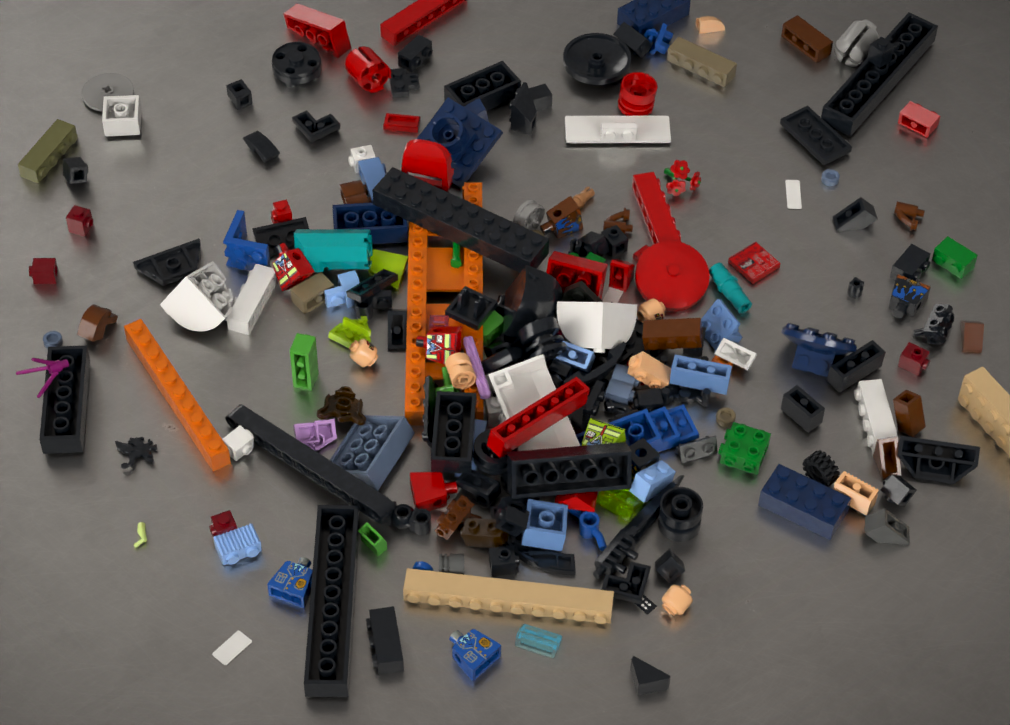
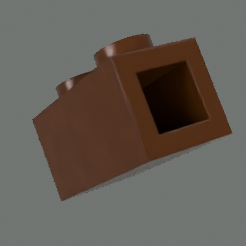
(909, 413)

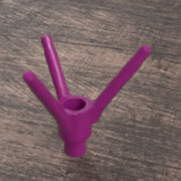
(53, 367)

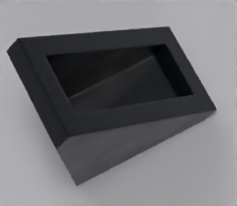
(648, 678)

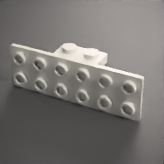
(617, 129)

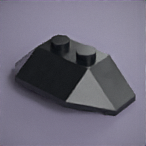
(937, 459)

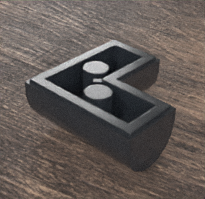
(313, 128)
(504, 358)
(631, 587)

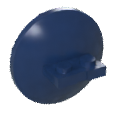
(814, 350)

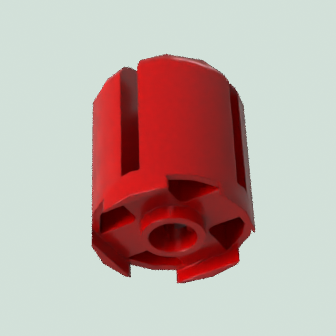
(367, 69)

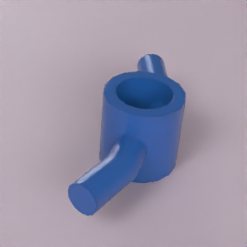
(589, 526)

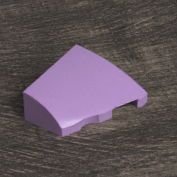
(316, 434)

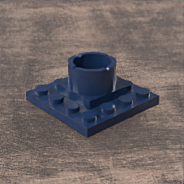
(465, 137)

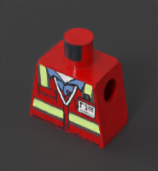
(291, 267)
(441, 342)

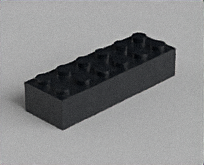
(65, 402)
(569, 470)

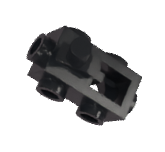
(937, 325)

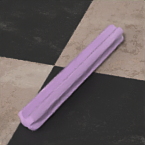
(481, 381)

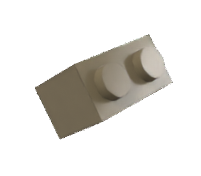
(310, 292)

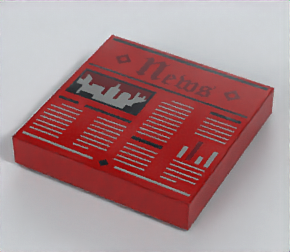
(754, 262)

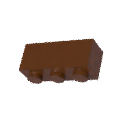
(807, 38)
(672, 333)

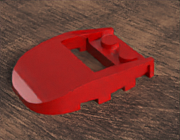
(430, 160)

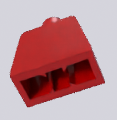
(429, 490)

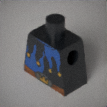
(908, 296)

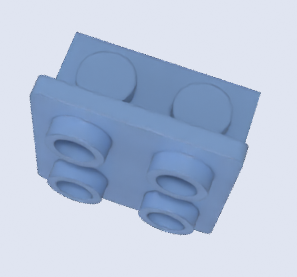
(720, 324)

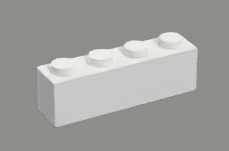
(251, 299)
(875, 411)

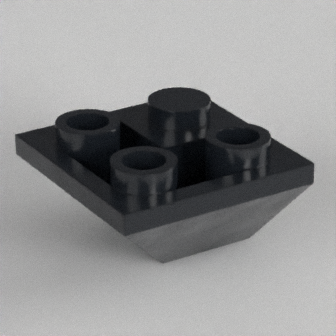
(523, 111)

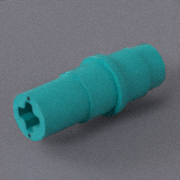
(730, 287)

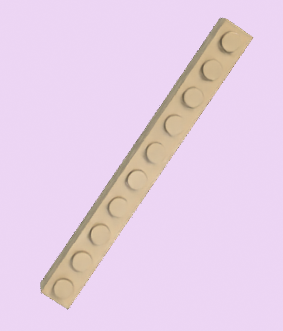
(508, 596)

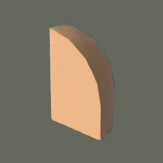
(709, 24)

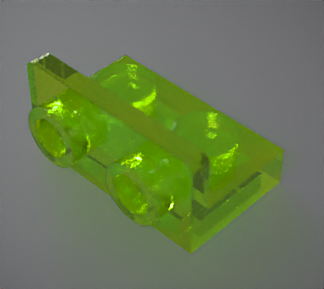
(619, 502)

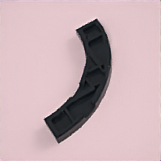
(536, 557)

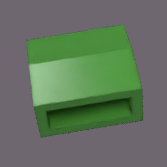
(368, 531)

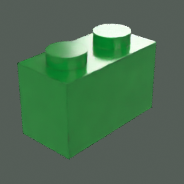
(954, 257)

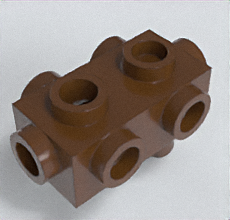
(457, 514)

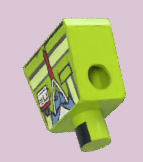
(602, 433)

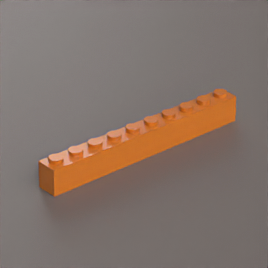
(177, 395)

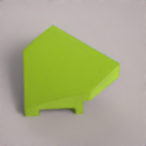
(351, 330)

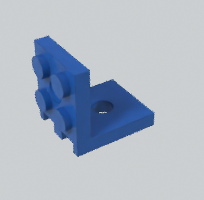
(239, 248)

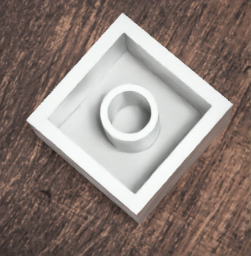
(121, 115)

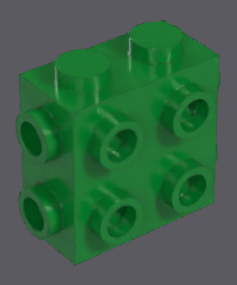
(744, 448)

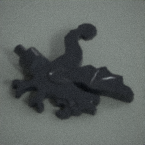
(136, 449)

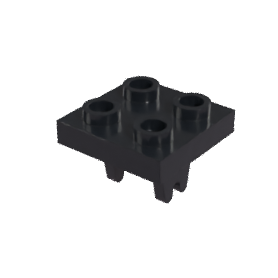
(471, 308)

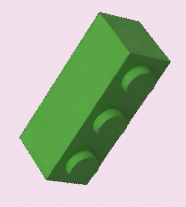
(304, 361)

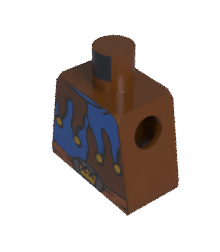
(563, 219)

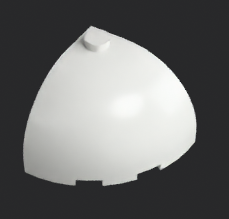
(200, 299)
(596, 323)

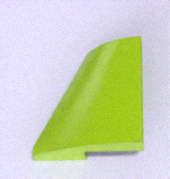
(389, 261)

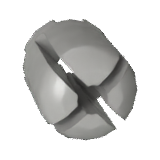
(857, 42)

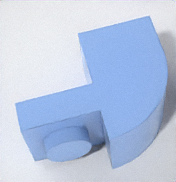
(338, 295)

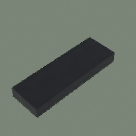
(372, 285)

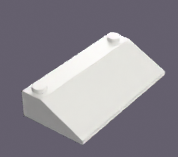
(524, 385)

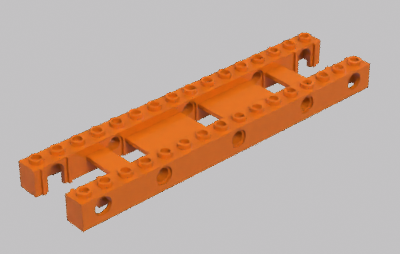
(432, 272)

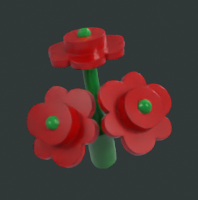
(681, 170)

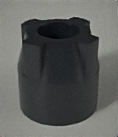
(855, 288)

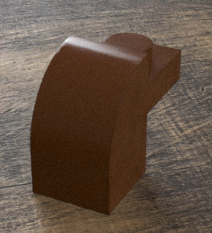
(94, 322)

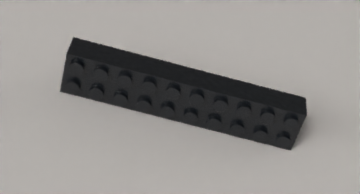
(871, 84)
(460, 221)
(332, 602)

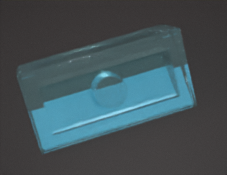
(538, 640)

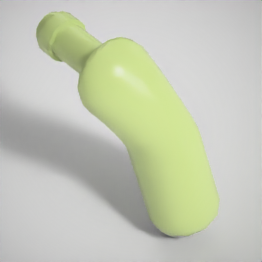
(141, 530)

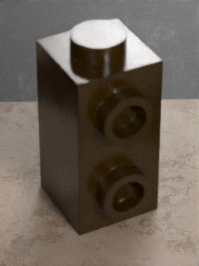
(482, 533)

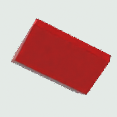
(579, 501)

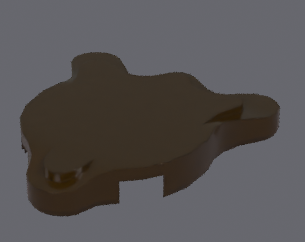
(343, 406)

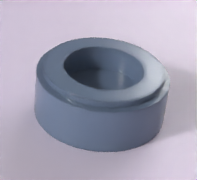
(830, 177)
(52, 339)

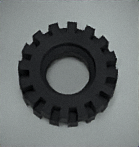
(821, 468)

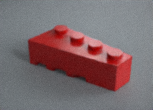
(319, 28)

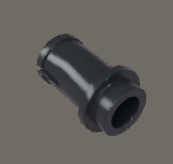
(575, 248)

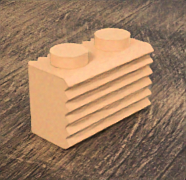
(862, 495)

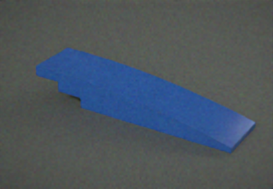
(660, 428)

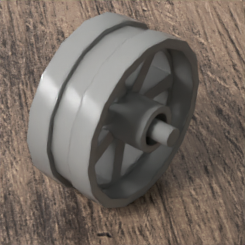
(529, 215)

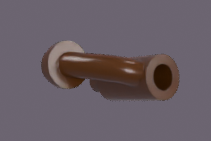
(906, 210)
(612, 221)

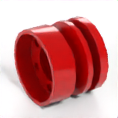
(637, 94)

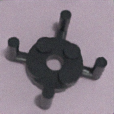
(676, 394)

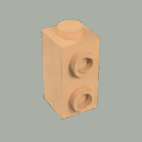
(649, 370)

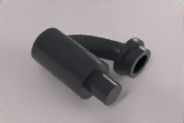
(610, 406)

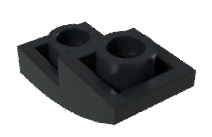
(262, 145)

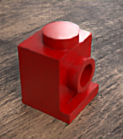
(281, 212)

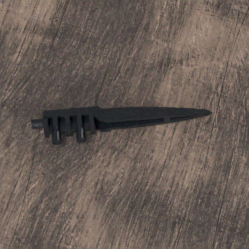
(625, 541)

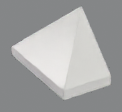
(735, 354)

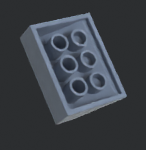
(373, 448)

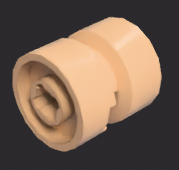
(460, 370)

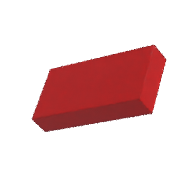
(401, 122)

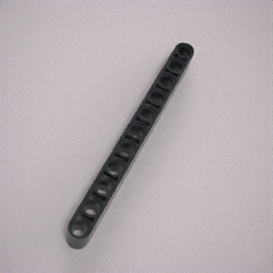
(312, 464)

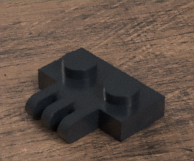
(401, 82)

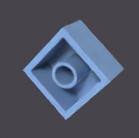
(545, 525)

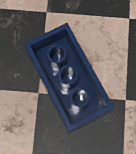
(652, 13)
(383, 225)
(804, 501)

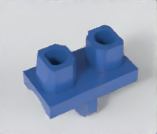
(658, 38)

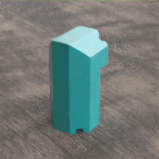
(335, 248)

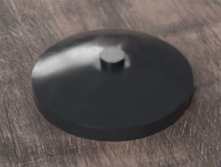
(597, 58)

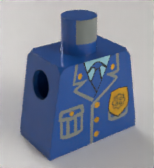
(292, 582)
(474, 652)

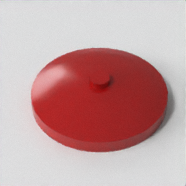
(672, 275)

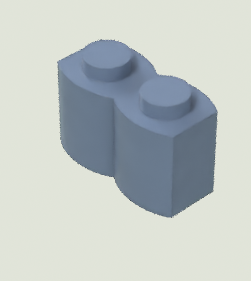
(621, 386)

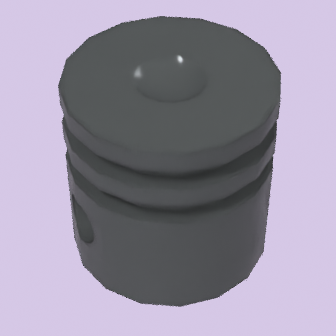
(452, 563)

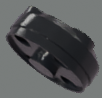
(296, 63)

